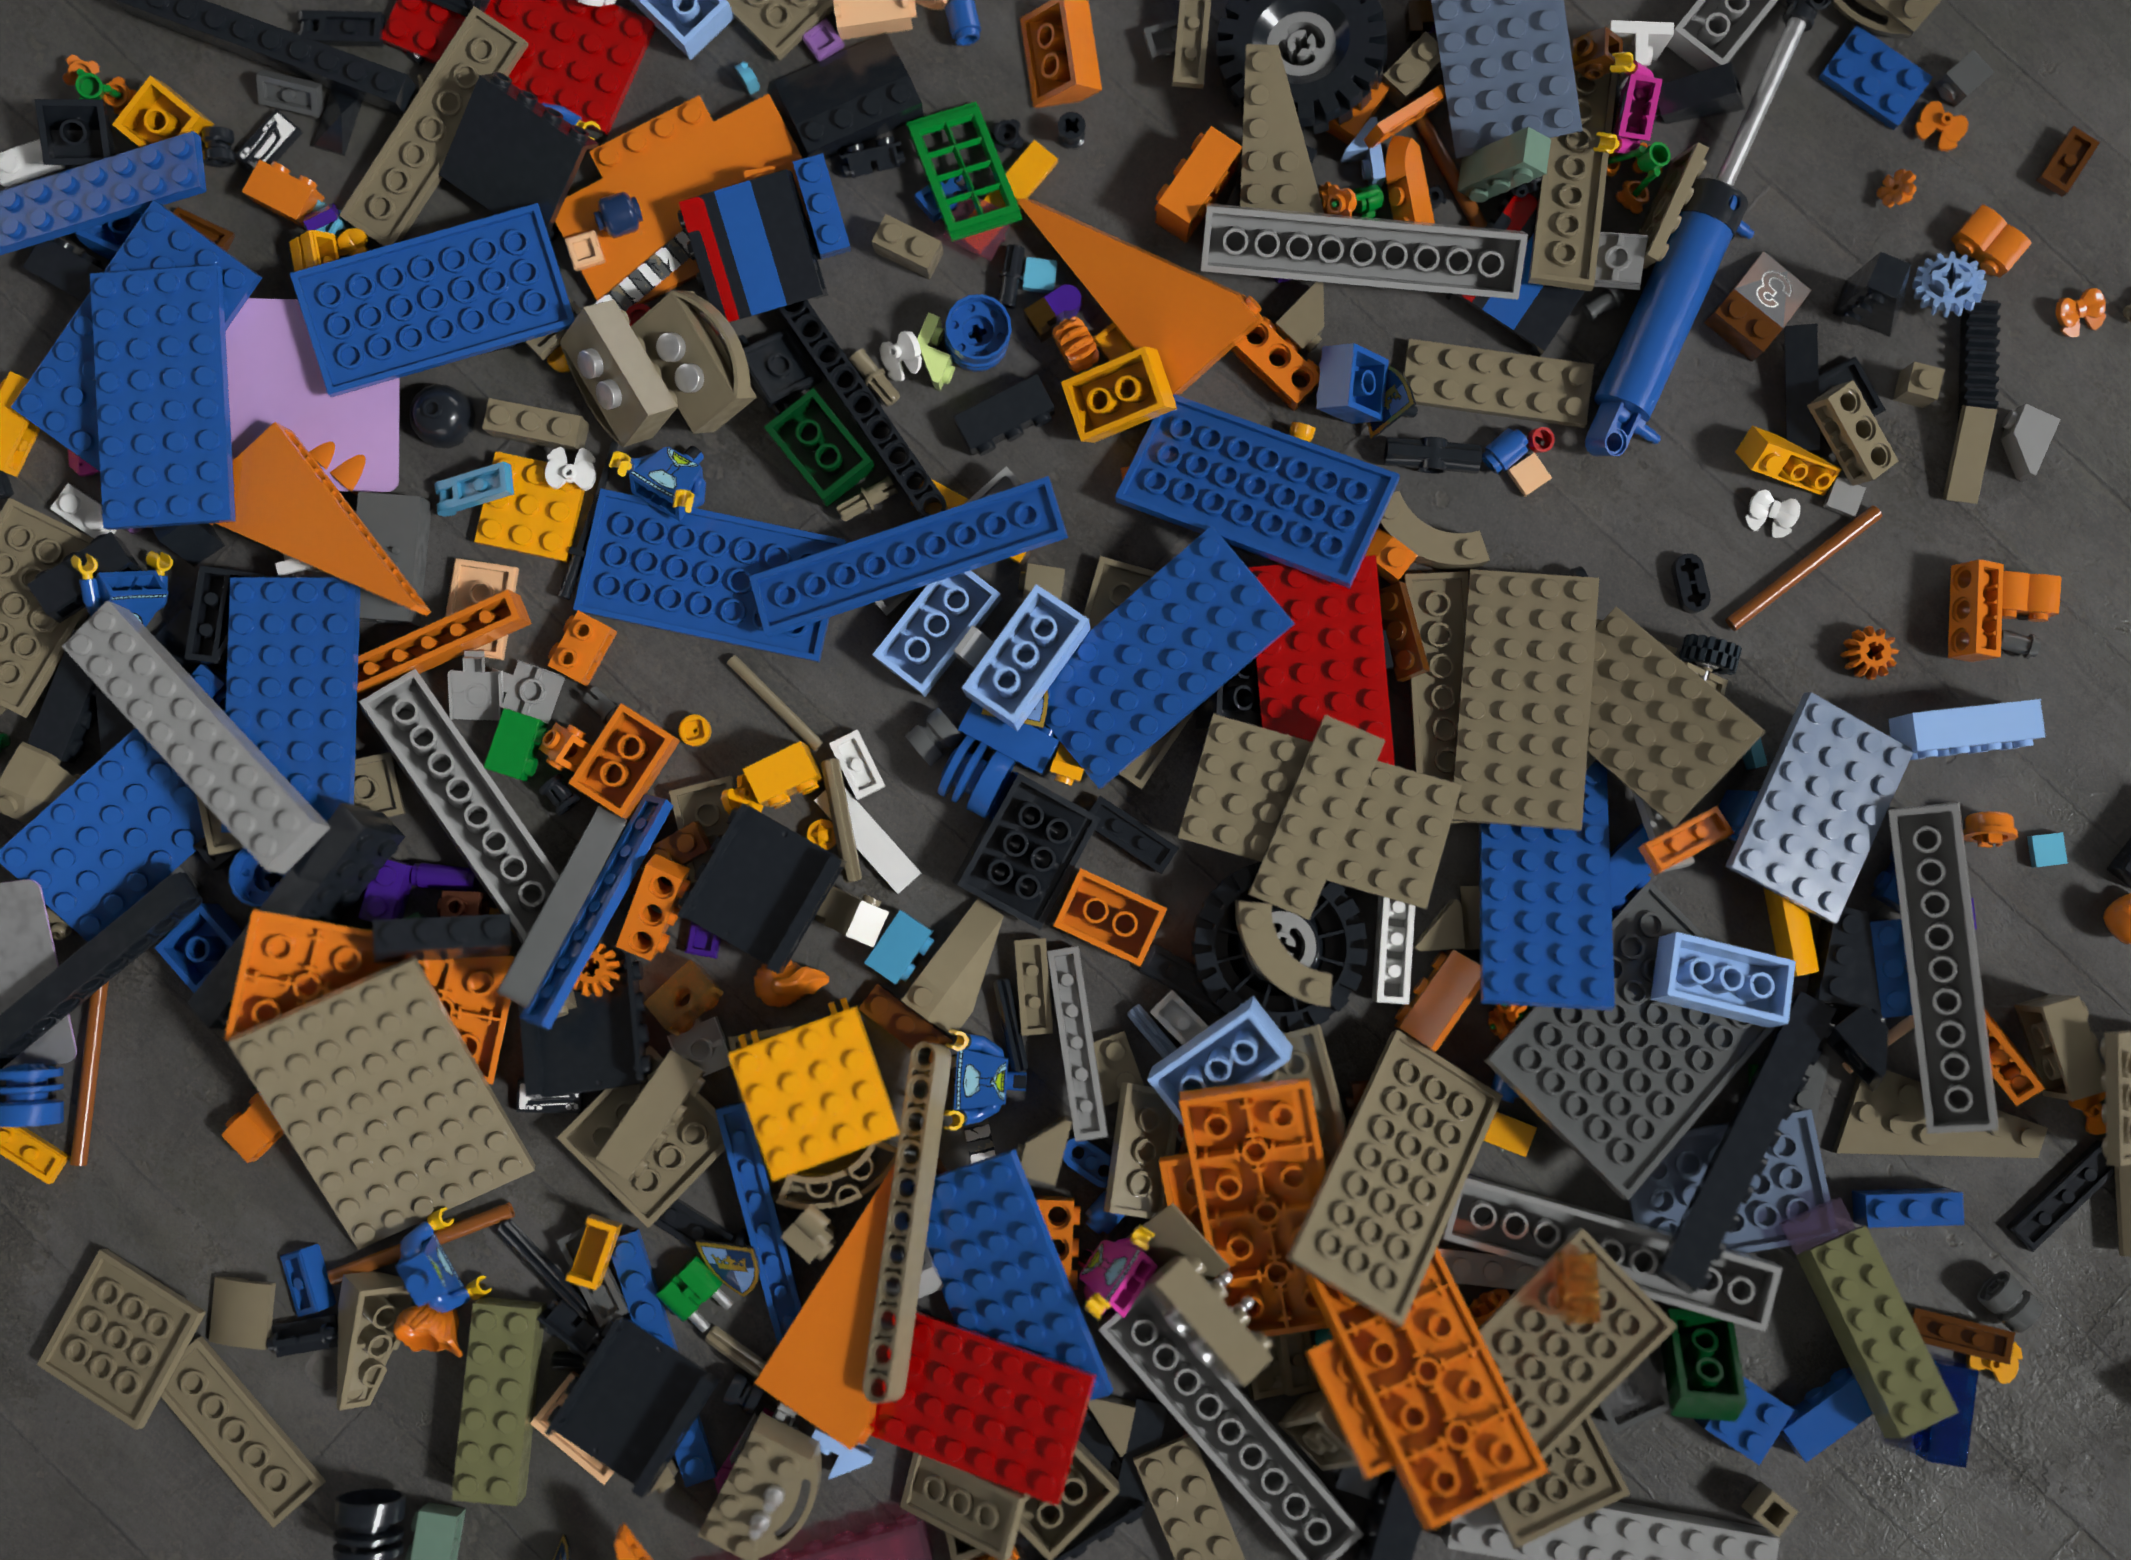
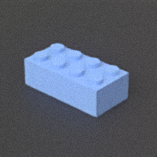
(688, 22)
(933, 626)
(1026, 657)
(1969, 729)
(1723, 980)
(1229, 1052)

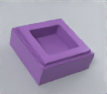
(823, 40)

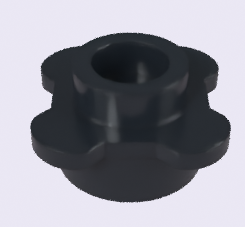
(1011, 127)

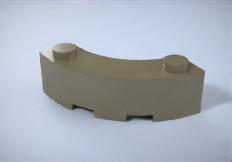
(1433, 546)
(853, 916)
(1273, 960)
(842, 1185)

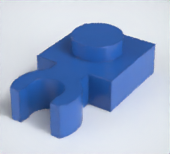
(926, 200)

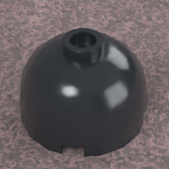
(441, 416)

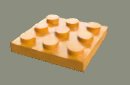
(534, 518)

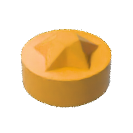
(694, 730)
(822, 834)

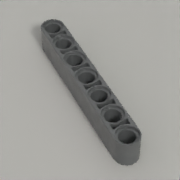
(562, 907)

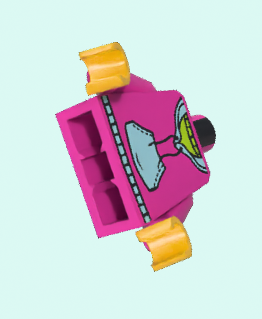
(1635, 107)
(1116, 1272)

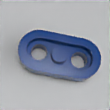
(1089, 1162)

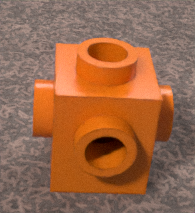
(565, 747)

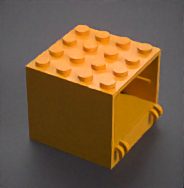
(814, 1091)

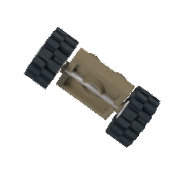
(1710, 655)

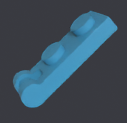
(474, 488)

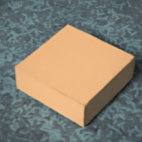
(585, 250)
(1529, 474)

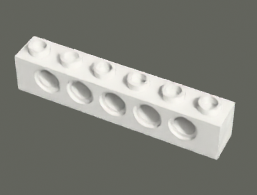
(1393, 951)

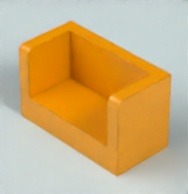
(594, 1252)

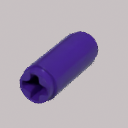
(444, 877)

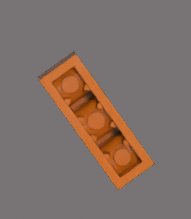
(1278, 377)
(1975, 611)
(641, 915)
(2010, 1066)
(1063, 1230)

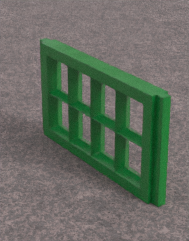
(983, 221)

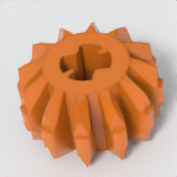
(1075, 344)
(1861, 645)
(602, 976)

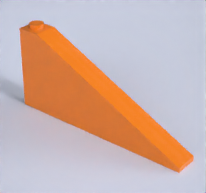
(1151, 298)
(297, 510)
(825, 1351)

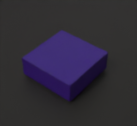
(321, 217)
(702, 942)

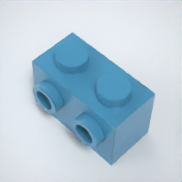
(899, 948)

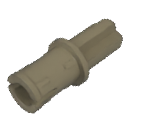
(874, 377)
(866, 499)

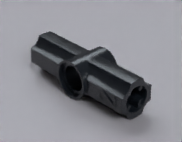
(1432, 455)

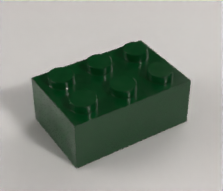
(820, 447)
(1703, 1367)

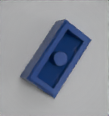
(308, 1280)

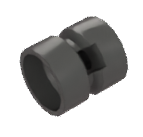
(934, 736)
(2014, 1306)

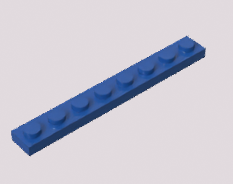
(597, 911)
(760, 1216)
(649, 1313)

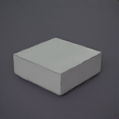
(1844, 497)

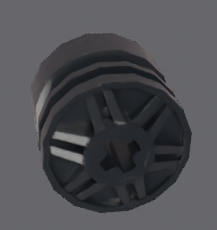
(369, 1524)

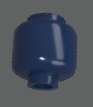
(618, 214)

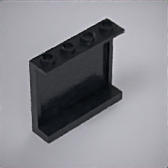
(514, 150)

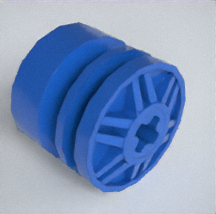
(987, 318)
(975, 776)
(250, 880)
(28, 1095)

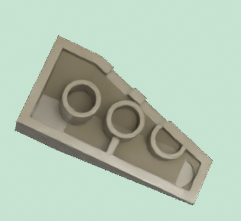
(952, 979)
(365, 1333)

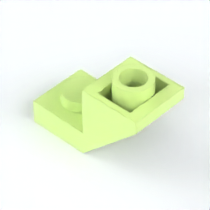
(936, 362)

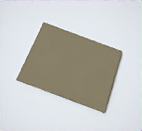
(1178, 1237)

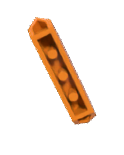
(1407, 181)

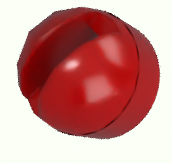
(1542, 434)

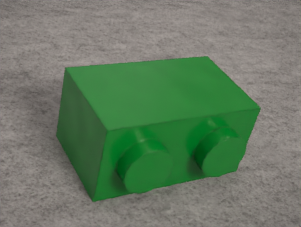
(516, 745)

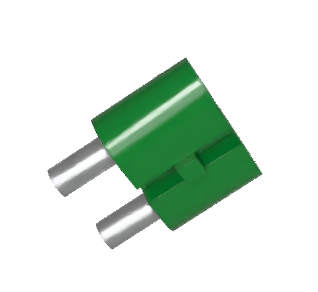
(689, 1289)

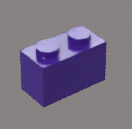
(388, 892)

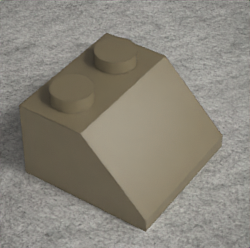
(1044, 1151)

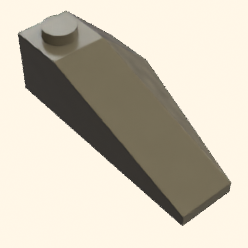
(32, 783)

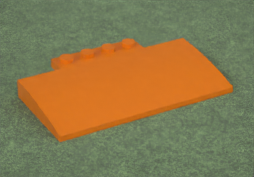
(667, 163)
(302, 959)
(1248, 1190)
(1423, 1399)

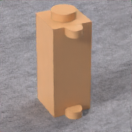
(873, 17)

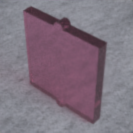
(984, 243)

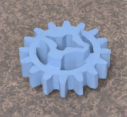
(1933, 286)

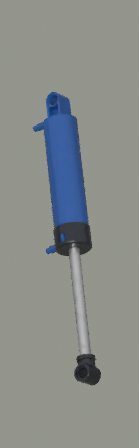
(1686, 271)

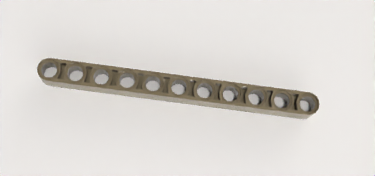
(897, 1233)

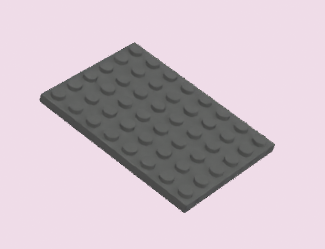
(1628, 1077)

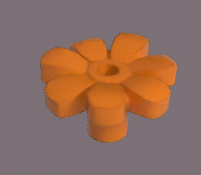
(1897, 189)

